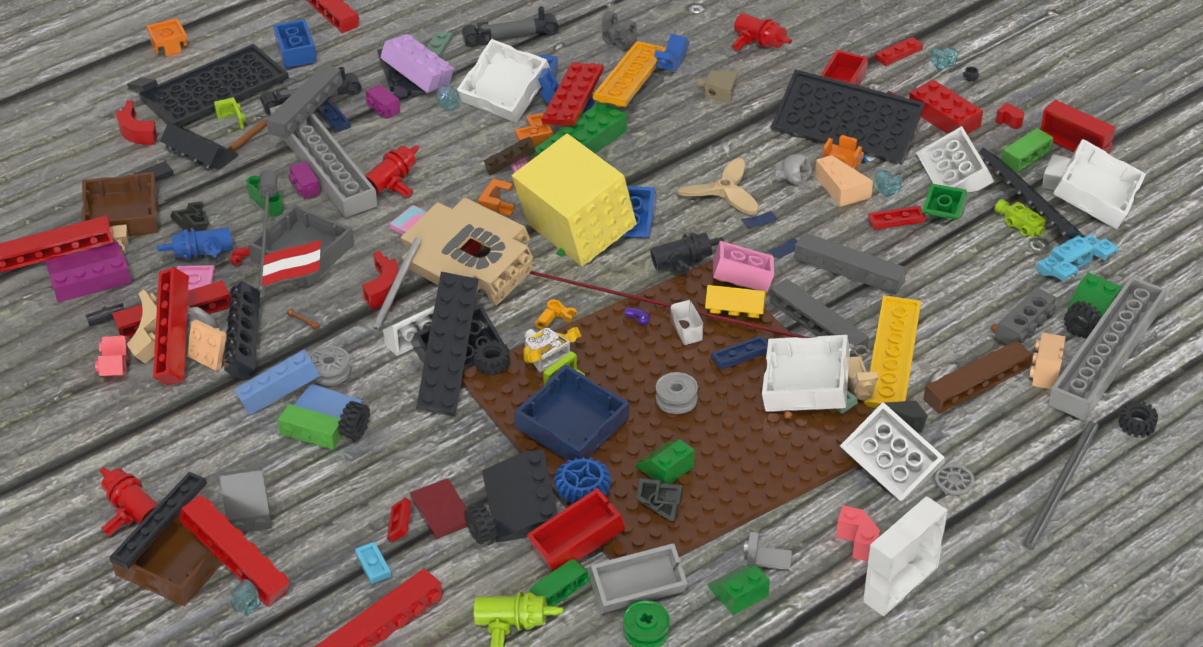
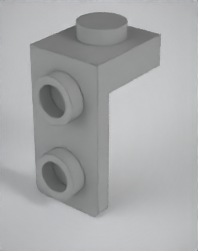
(766, 556)

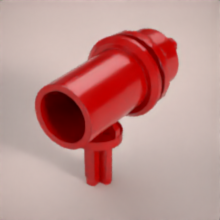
(766, 32)
(393, 170)
(127, 496)

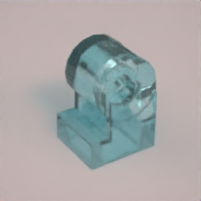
(944, 58)
(886, 183)
(243, 595)

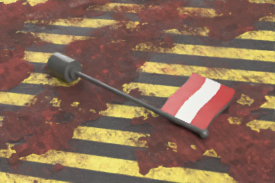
(289, 262)

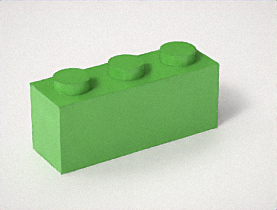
(1027, 150)
(309, 426)

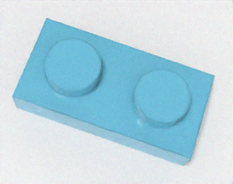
(372, 563)

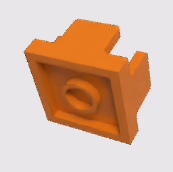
(168, 35)
(845, 151)

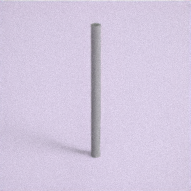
(396, 284)

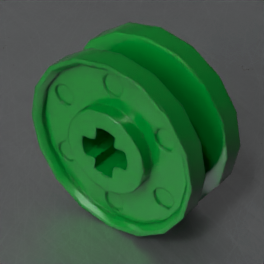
(646, 624)

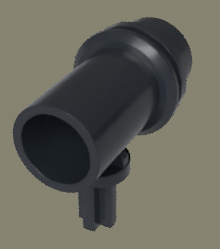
(680, 252)

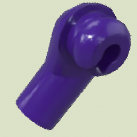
(637, 313)

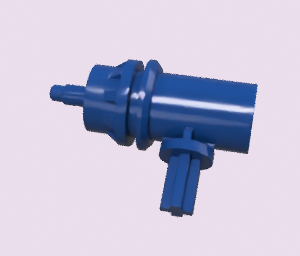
(199, 243)

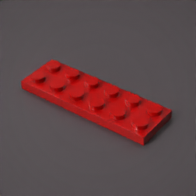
(572, 94)

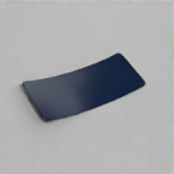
(760, 220)
(784, 249)

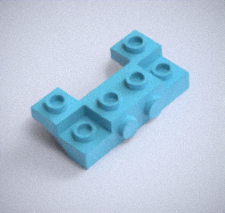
(1074, 254)

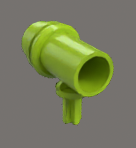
(506, 611)

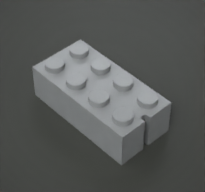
(637, 578)

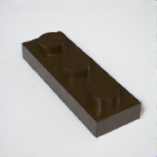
(509, 155)

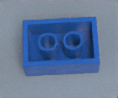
(295, 43)

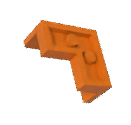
(536, 130)

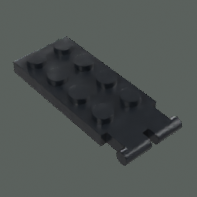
(398, 82)

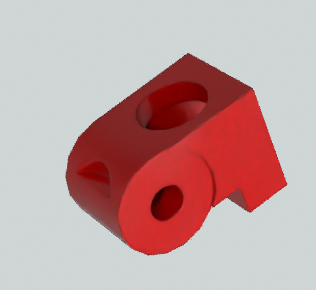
(1010, 115)

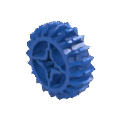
(580, 478)

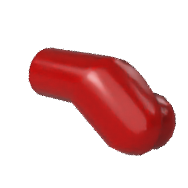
(238, 255)

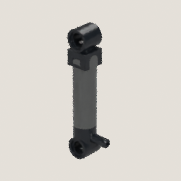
(484, 32)
(350, 86)

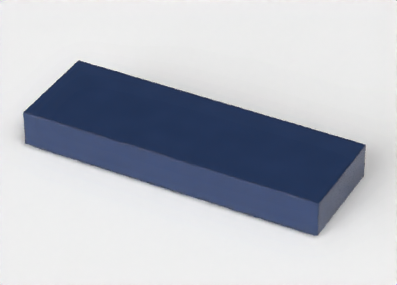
(333, 116)
(740, 352)

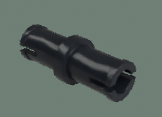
(104, 314)

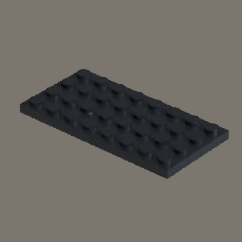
(194, 92)
(829, 108)

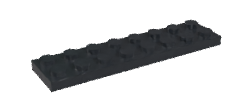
(1030, 195)
(447, 344)

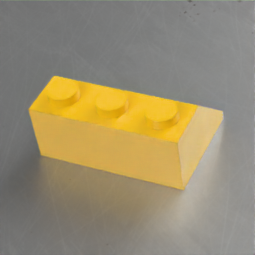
(735, 301)

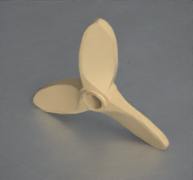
(727, 188)

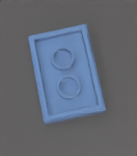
(324, 400)

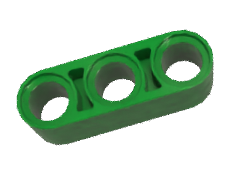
(275, 203)
(561, 582)

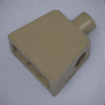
(719, 85)

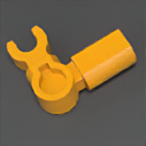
(554, 310)

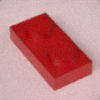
(399, 520)

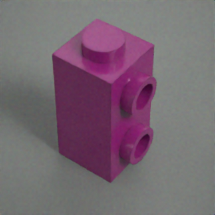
(382, 101)
(304, 180)

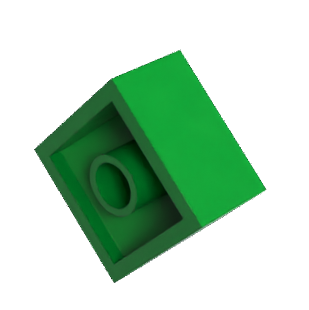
(945, 201)
(1096, 291)
(668, 461)
(741, 588)

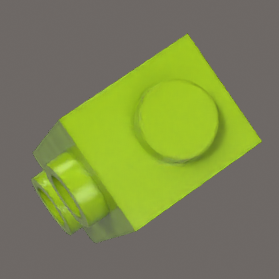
(227, 108)

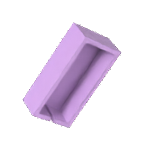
(417, 62)

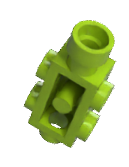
(1021, 218)

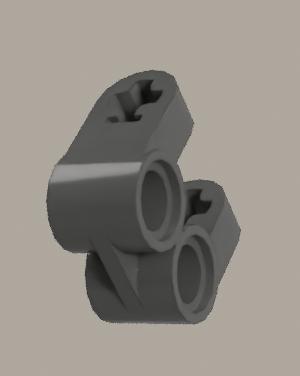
(613, 32)

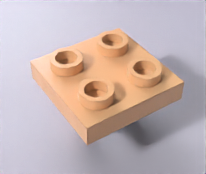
(206, 345)

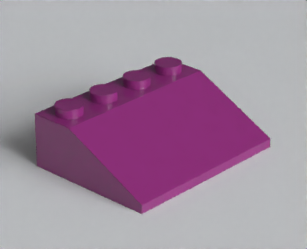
(88, 272)

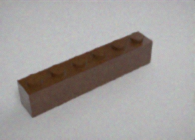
(977, 377)

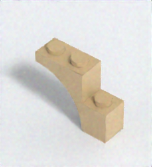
(143, 342)
(859, 380)

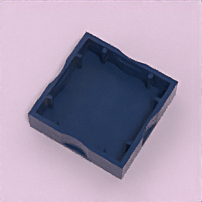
(571, 414)

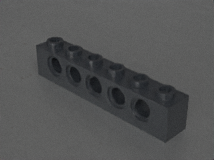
(242, 330)

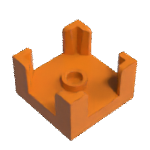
(492, 199)

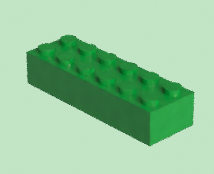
(593, 129)

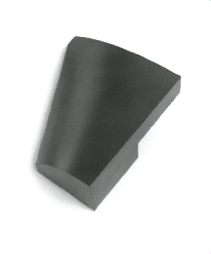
(192, 217)
(660, 497)

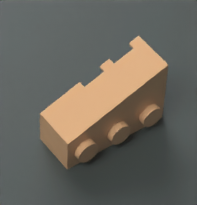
(842, 181)
(1047, 360)

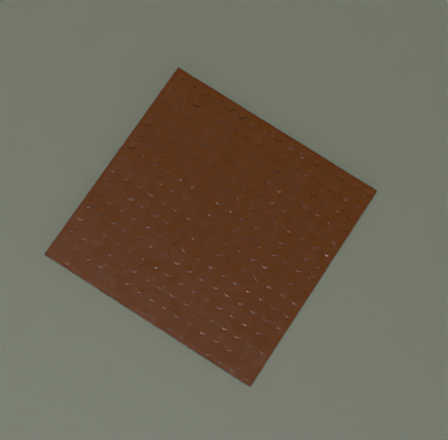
(742, 456)

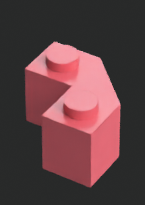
(114, 356)
(859, 528)

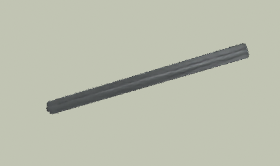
(1060, 486)

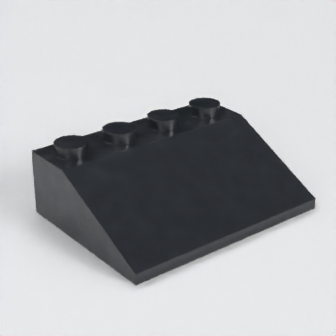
(480, 331)
(519, 495)

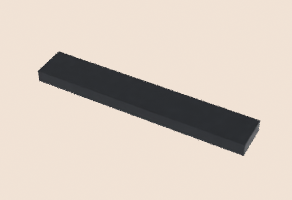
(157, 520)

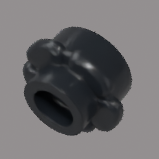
(971, 73)

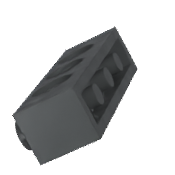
(1026, 317)

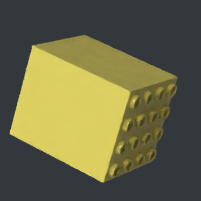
(574, 199)

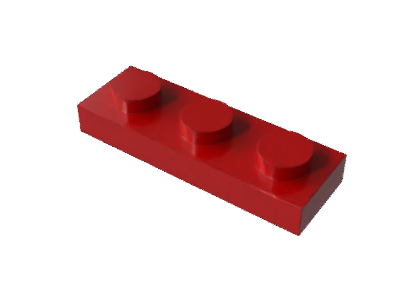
(898, 51)
(896, 217)

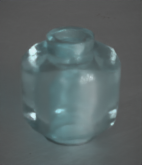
(447, 97)

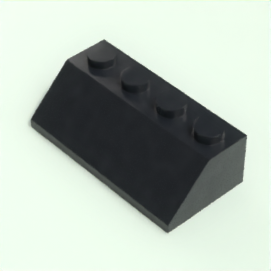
(197, 147)

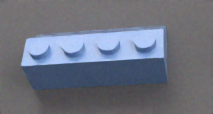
(277, 382)

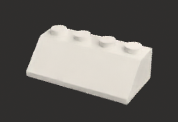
(399, 335)

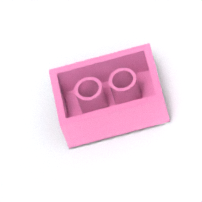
(743, 267)

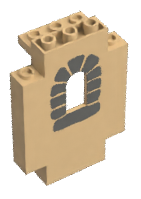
(448, 229)

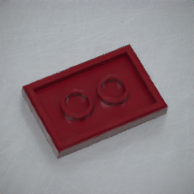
(440, 508)

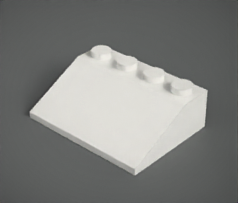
(955, 162)
(893, 452)

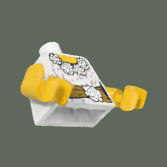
(547, 346)

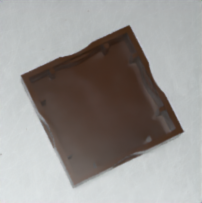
(125, 200)
(173, 565)

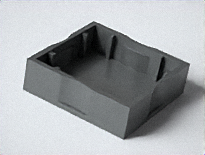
(301, 227)

